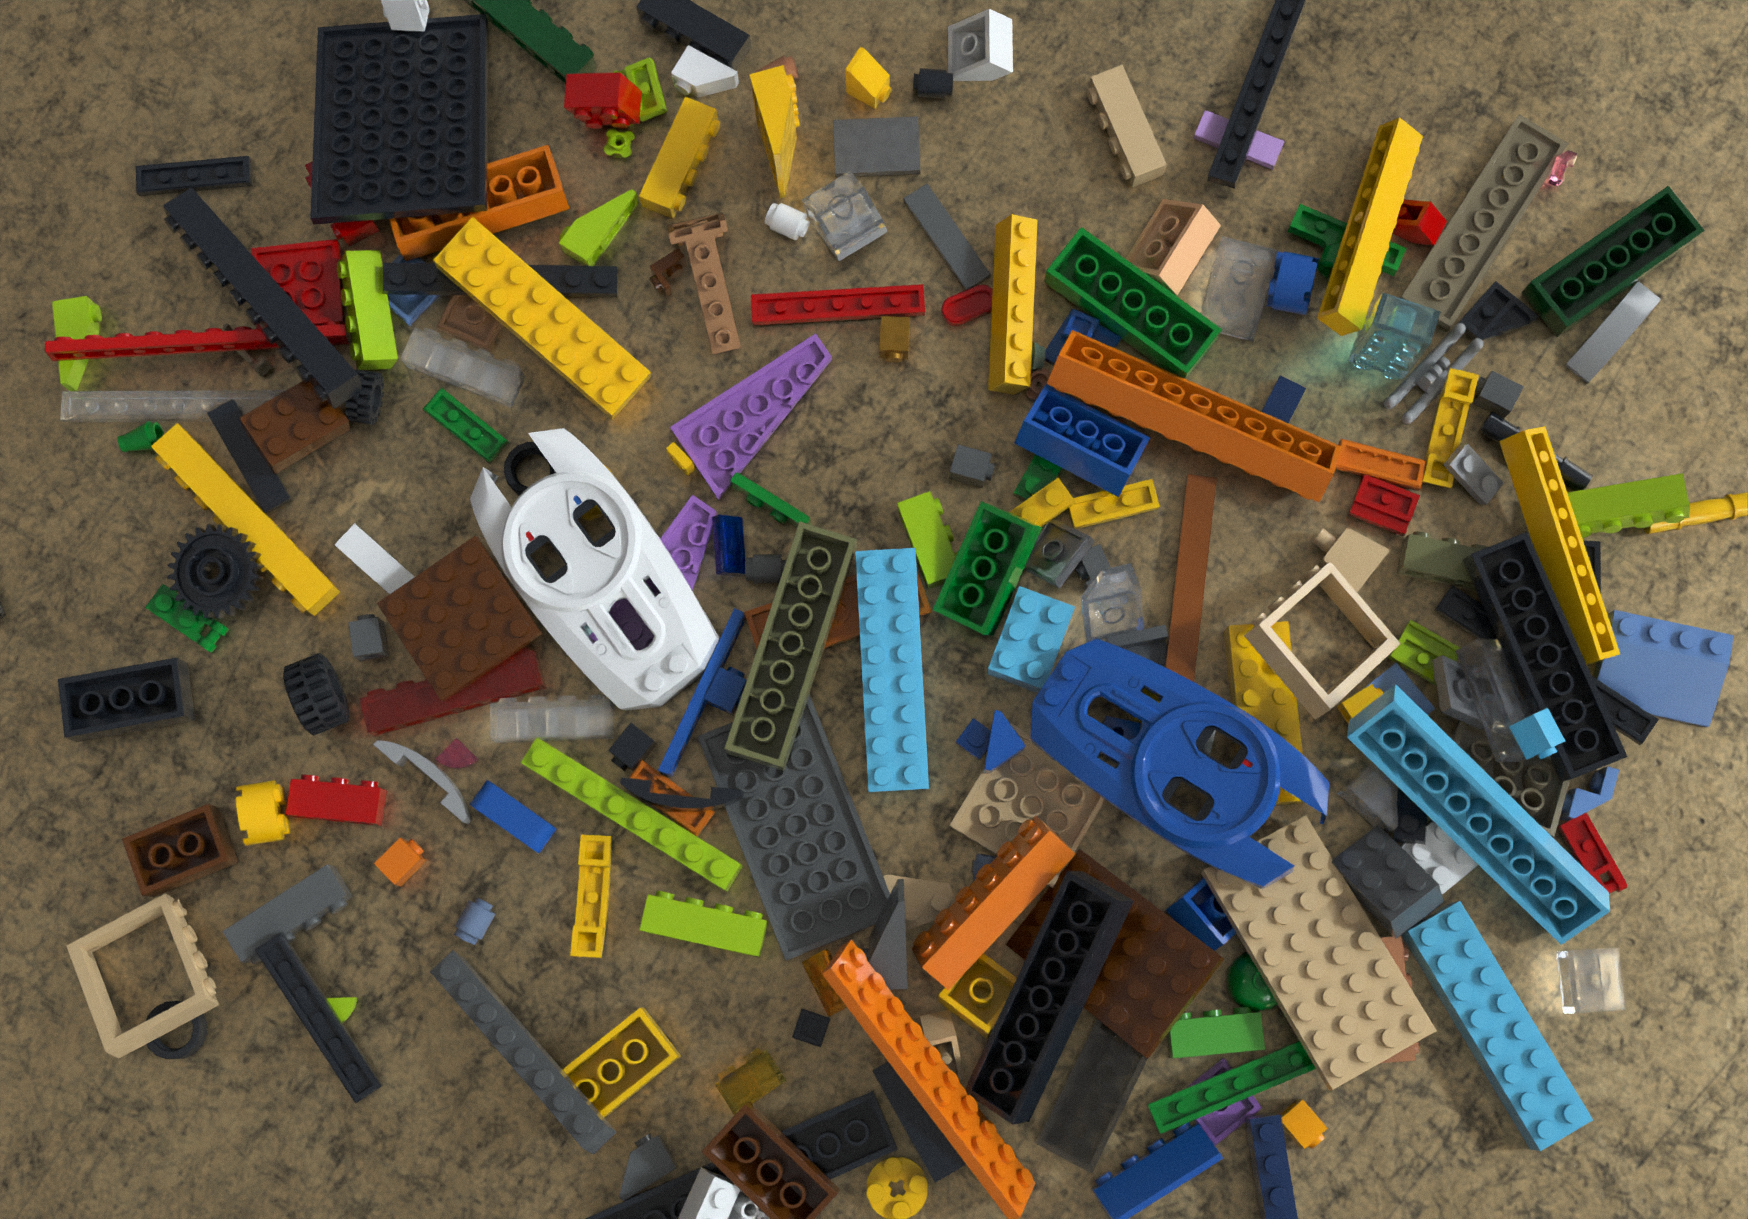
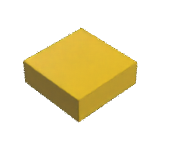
(680, 459)

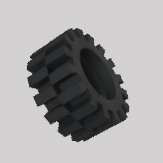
(366, 404)

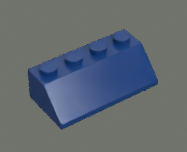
(1156, 1172)

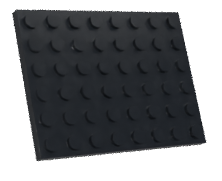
(400, 120)

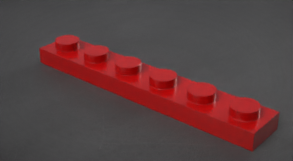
(837, 304)

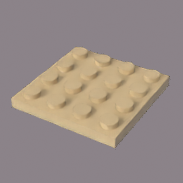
(1020, 790)

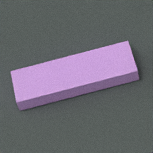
(1263, 150)

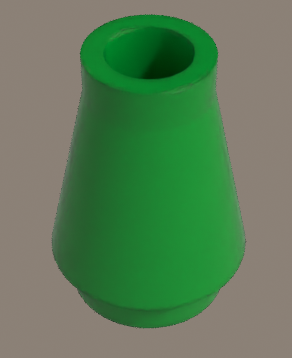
(141, 437)

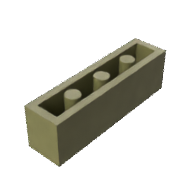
(1436, 559)

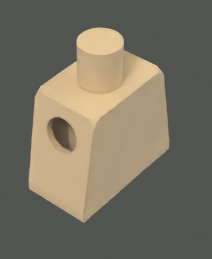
(1351, 555)

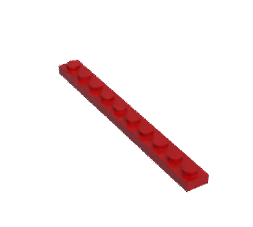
(181, 342)

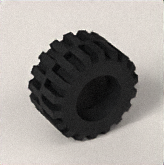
(316, 694)

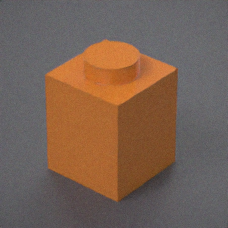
(401, 861)

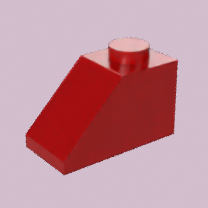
(1419, 222)

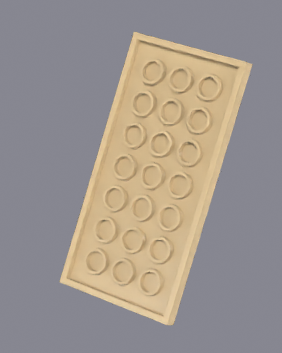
(1322, 959)

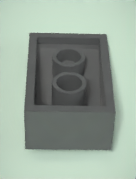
(888, 941)

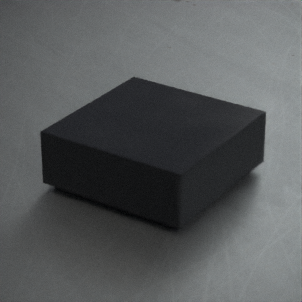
(811, 1027)

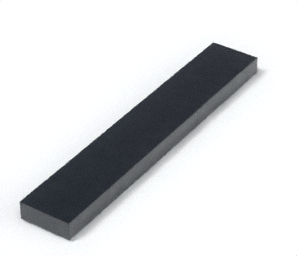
(318, 1017)

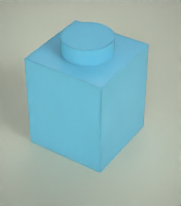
(1537, 735)

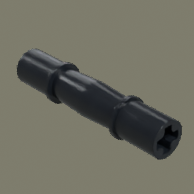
(1572, 475)

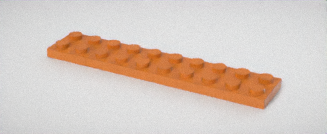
(930, 1079)

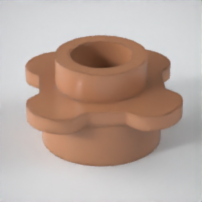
(1038, 376)

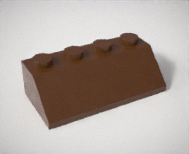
(769, 1167)

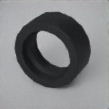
(512, 460)
(191, 1047)

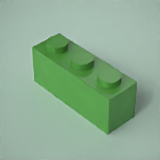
(1216, 1033)

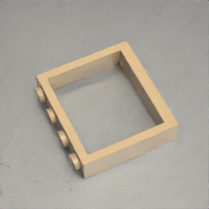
(1290, 668)
(81, 953)

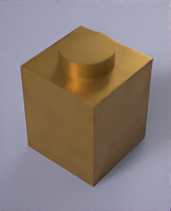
(894, 338)

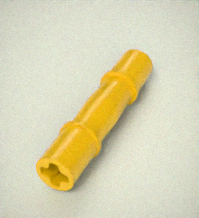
(1708, 511)

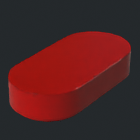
(967, 305)

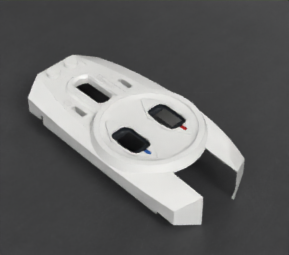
(597, 576)

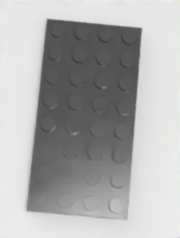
(801, 839)

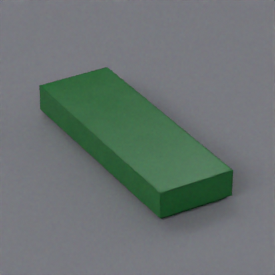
(465, 425)

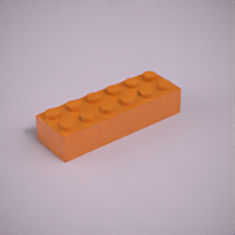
(517, 192)
(991, 902)

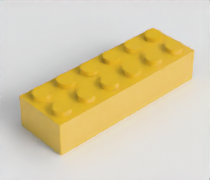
(1260, 690)

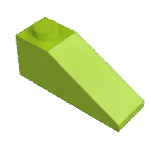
(594, 231)
(75, 319)

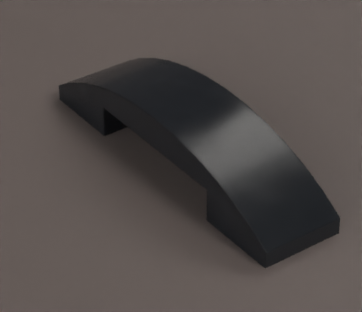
(719, 796)

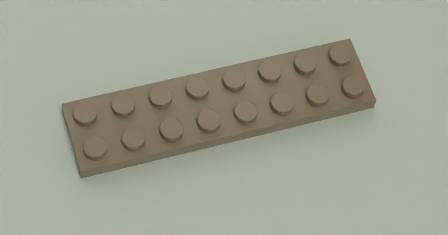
(1485, 220)

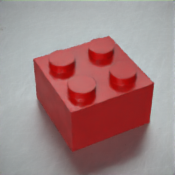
(602, 99)

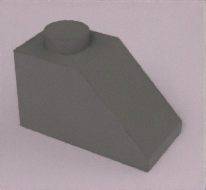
(646, 1165)

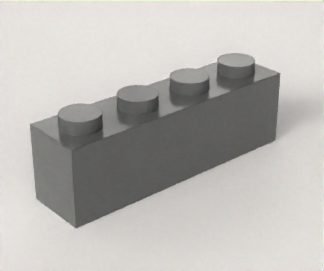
(289, 912)

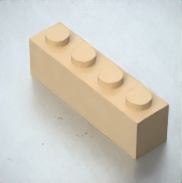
(1126, 126)

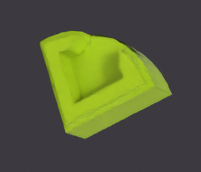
(343, 1006)

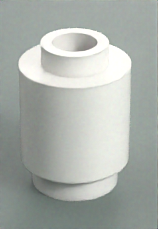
(787, 221)

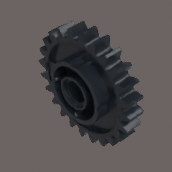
(195, 566)

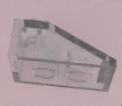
(1238, 287)

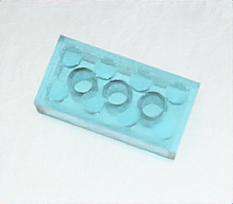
(1394, 336)

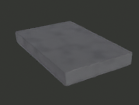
(876, 146)

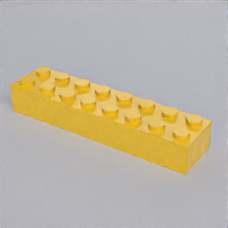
(542, 318)

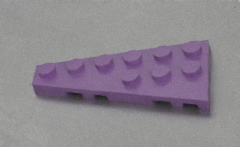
(738, 422)
(686, 543)

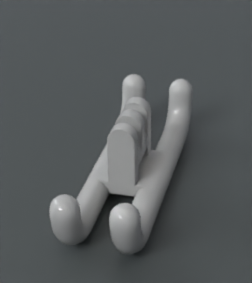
(1432, 373)

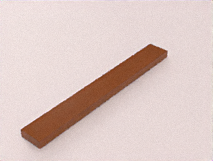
(1190, 575)

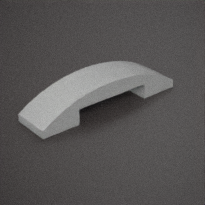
(1613, 332)
(453, 800)

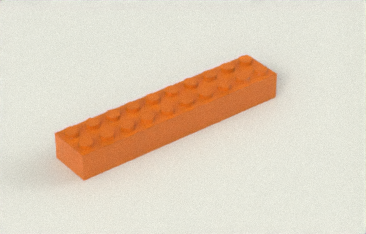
(1195, 416)

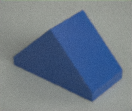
(1003, 743)

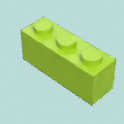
(928, 536)

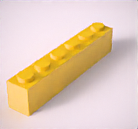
(1012, 305)

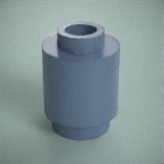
(474, 921)

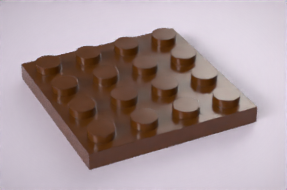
(459, 618)

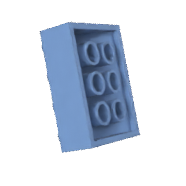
(1667, 667)

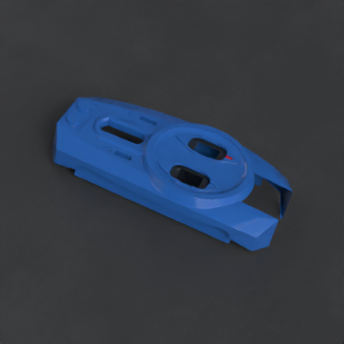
(1172, 752)

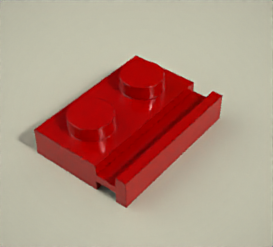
(1384, 505)

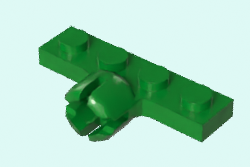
(1329, 233)

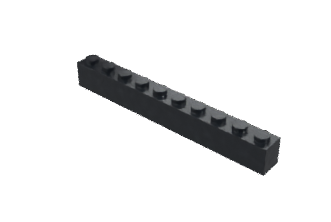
(263, 299)

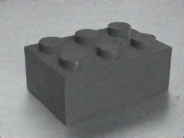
(1388, 881)

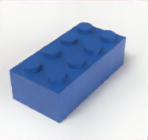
(1081, 440)

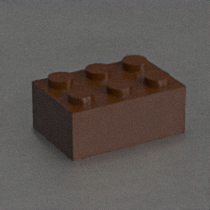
(293, 426)
(179, 850)

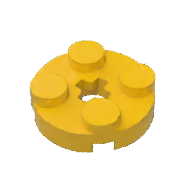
(901, 1205)

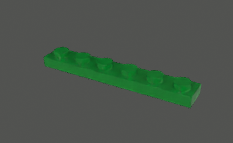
(1230, 1087)

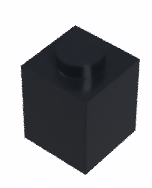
(631, 748)

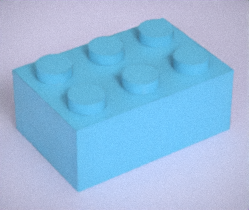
(1030, 639)

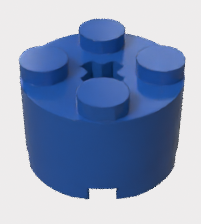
(1292, 282)

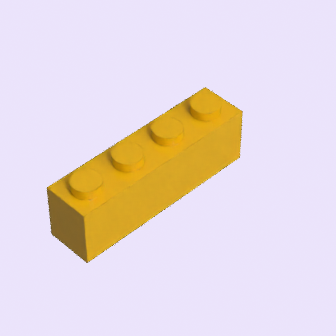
(679, 158)

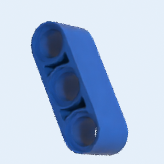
(513, 816)

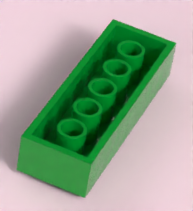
(1131, 304)

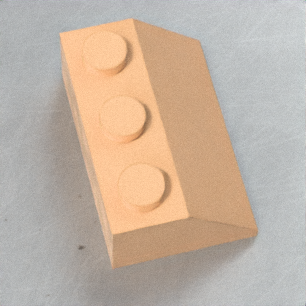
(1173, 242)

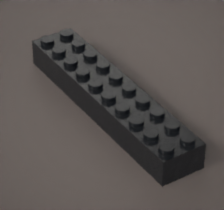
(831, 1140)

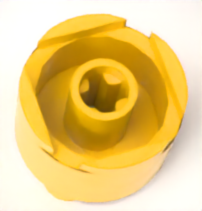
(261, 812)

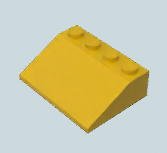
(777, 120)

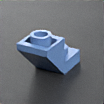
(1581, 801)

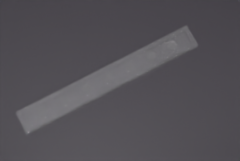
(155, 405)

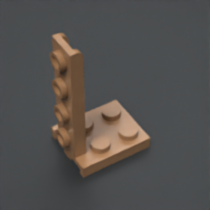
(699, 238)

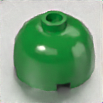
(1247, 986)

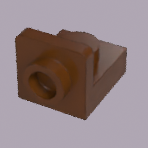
(667, 267)

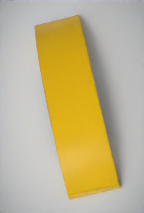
(1448, 425)
(592, 896)

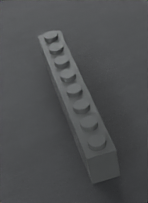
(523, 1053)

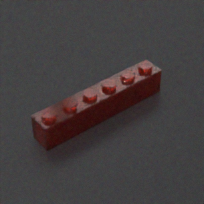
(418, 703)

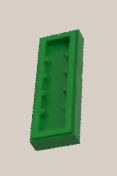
(760, 497)

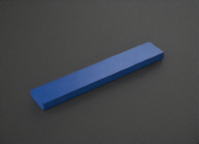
(698, 702)

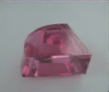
(1562, 161)
(457, 756)

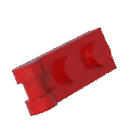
(1591, 851)

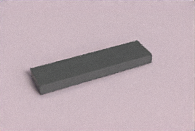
(946, 237)

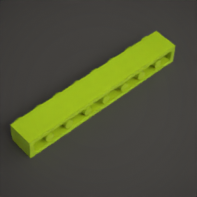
(632, 814)

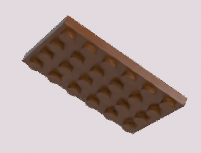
(1150, 968)

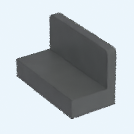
(1146, 642)

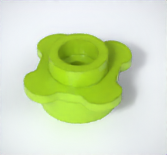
(622, 150)

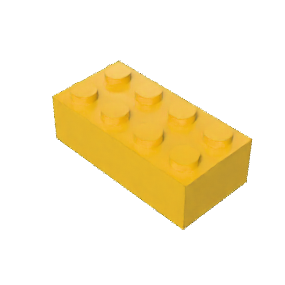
(622, 1062)

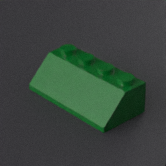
(987, 568)

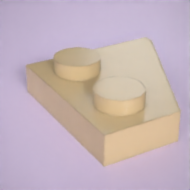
(922, 899)

